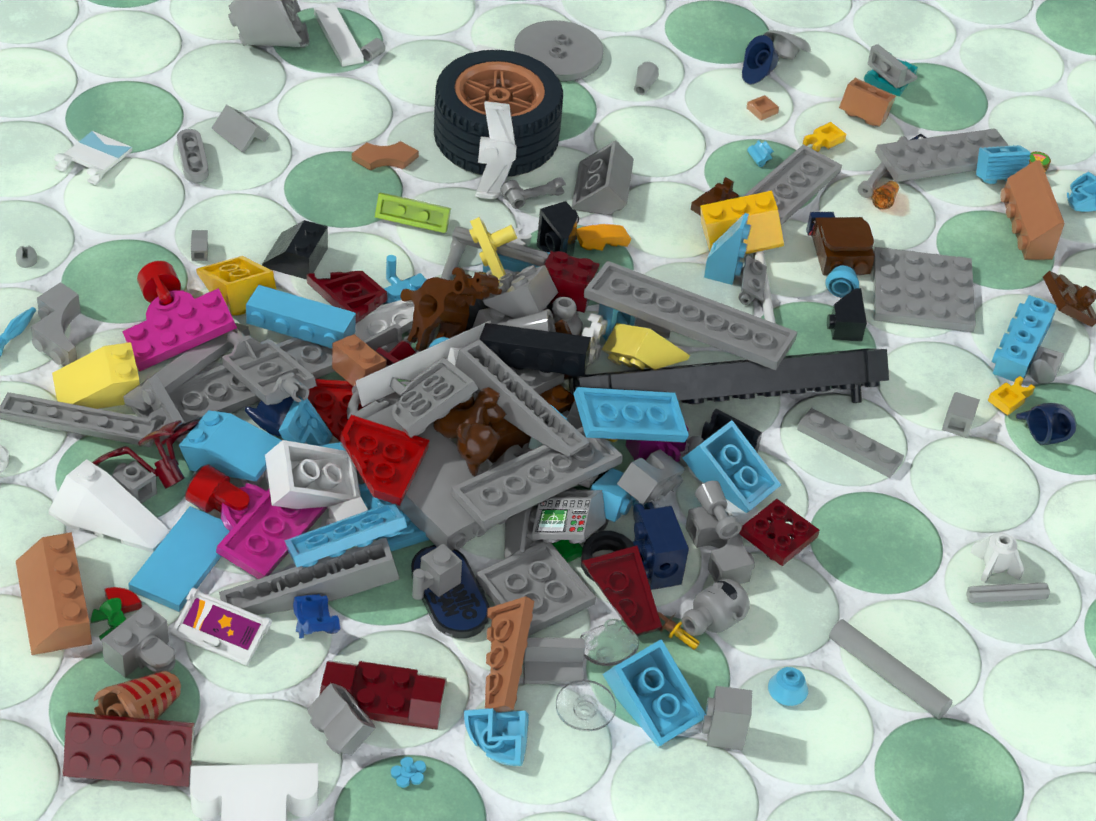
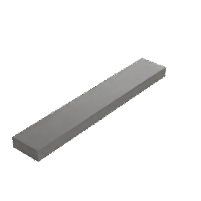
(185, 367)
(76, 419)

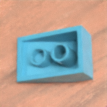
(228, 446)
(735, 465)
(655, 693)

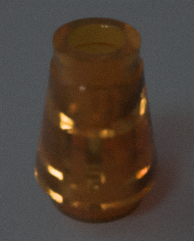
(885, 195)

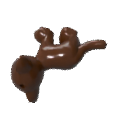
(469, 424)

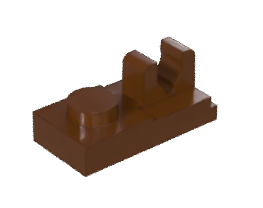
(716, 194)

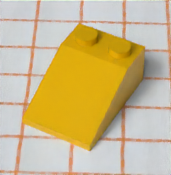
(236, 281)

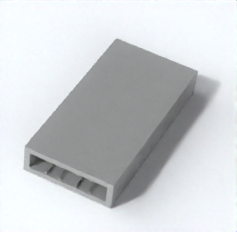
(430, 496)

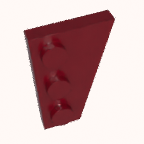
(626, 587)

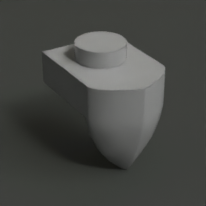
(1045, 365)

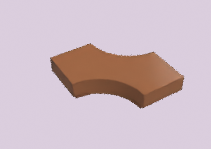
(375, 156)

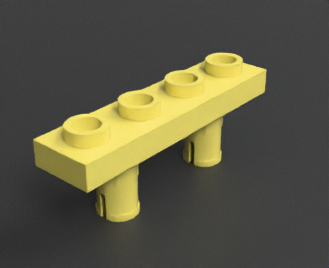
(489, 244)

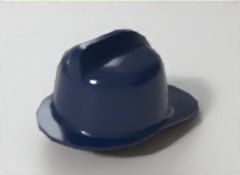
(759, 59)

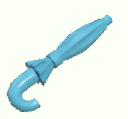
(16, 327)

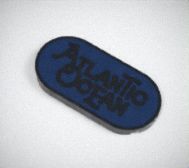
(462, 608)

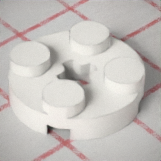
(597, 328)

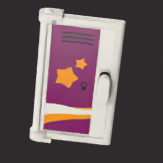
(212, 621)

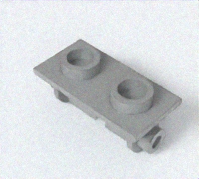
(753, 280)

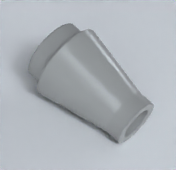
(646, 76)

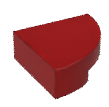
(129, 600)

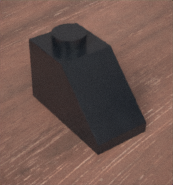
(848, 317)

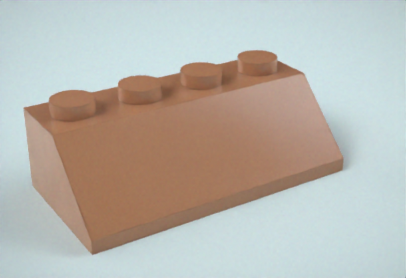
(1033, 212)
(53, 595)

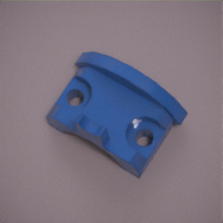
(314, 615)

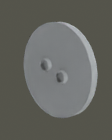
(563, 47)

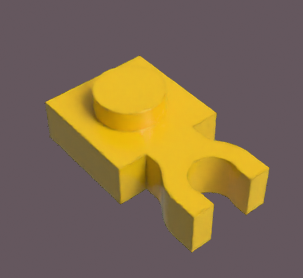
(826, 135)
(1009, 398)

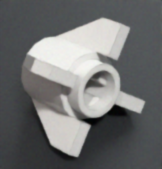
(999, 554)

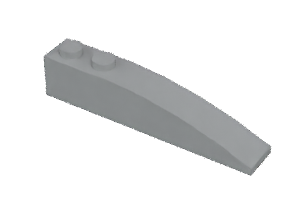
(518, 400)
(331, 577)

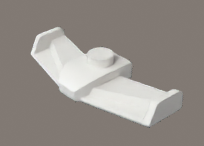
(496, 151)

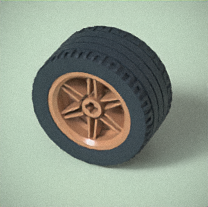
(504, 78)

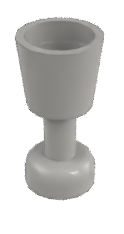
(714, 502)

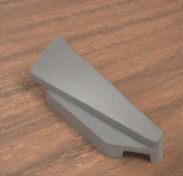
(519, 530)

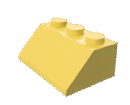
(641, 348)

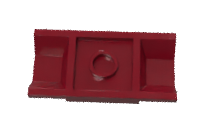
(390, 692)

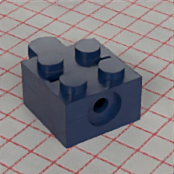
(660, 545)

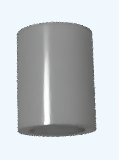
(373, 49)

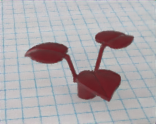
(166, 468)

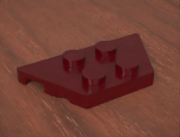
(350, 291)

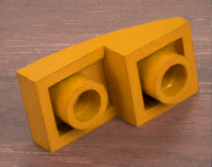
(598, 235)

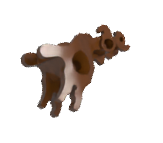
(447, 304)

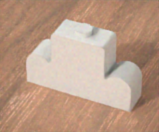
(254, 791)

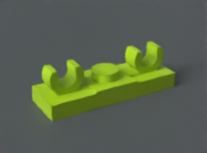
(412, 212)

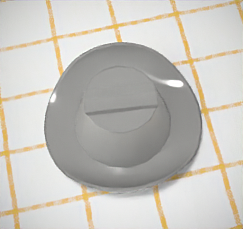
(787, 44)

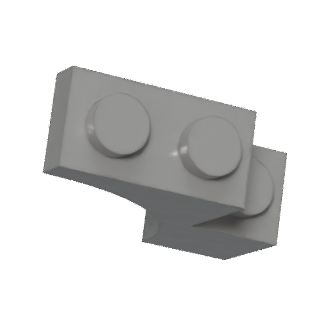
(56, 310)

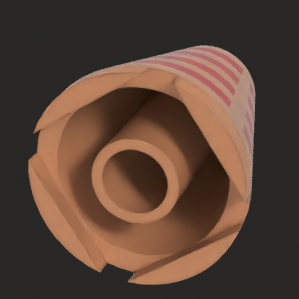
(139, 698)

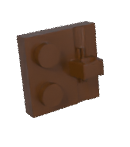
(1072, 298)

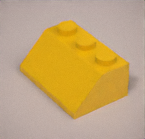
(763, 218)

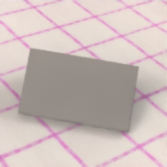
(889, 67)
(238, 128)
(554, 660)

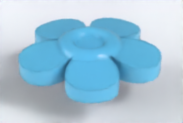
(408, 772)

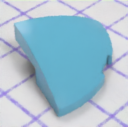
(1083, 193)
(499, 734)

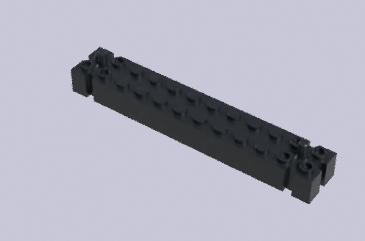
(744, 378)

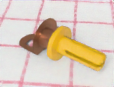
(675, 629)

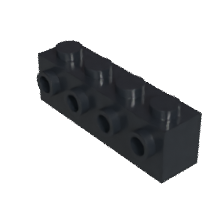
(538, 349)

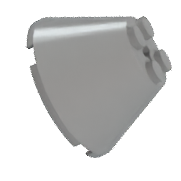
(269, 23)

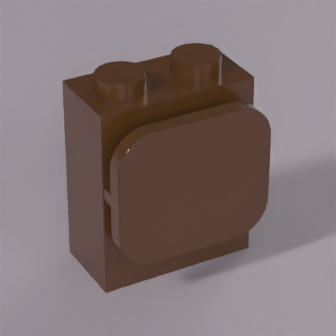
(843, 242)

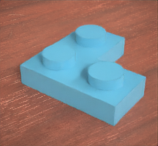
(304, 425)

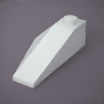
(100, 504)

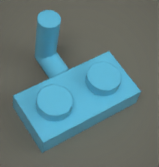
(394, 291)

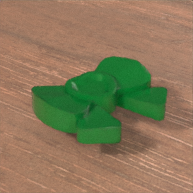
(110, 611)

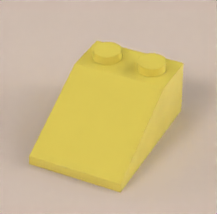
(98, 378)

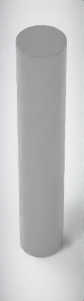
(890, 669)

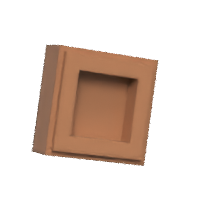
(762, 107)

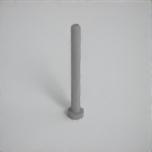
(867, 187)

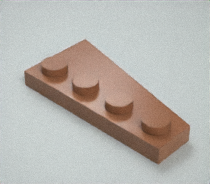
(508, 646)

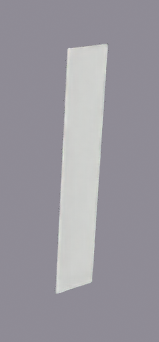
(378, 383)

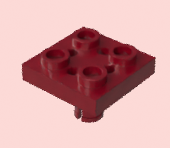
(775, 536)

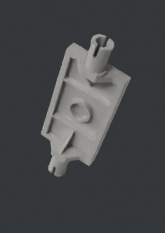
(267, 369)

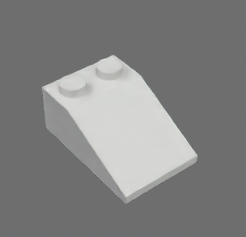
(310, 476)

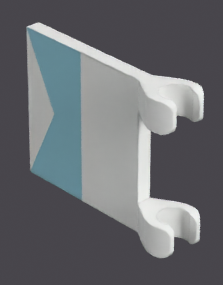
(96, 153)

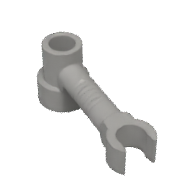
(517, 196)

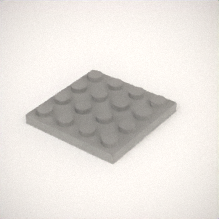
(923, 289)

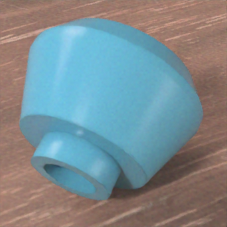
(842, 281)
(788, 687)

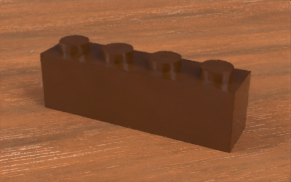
(511, 435)

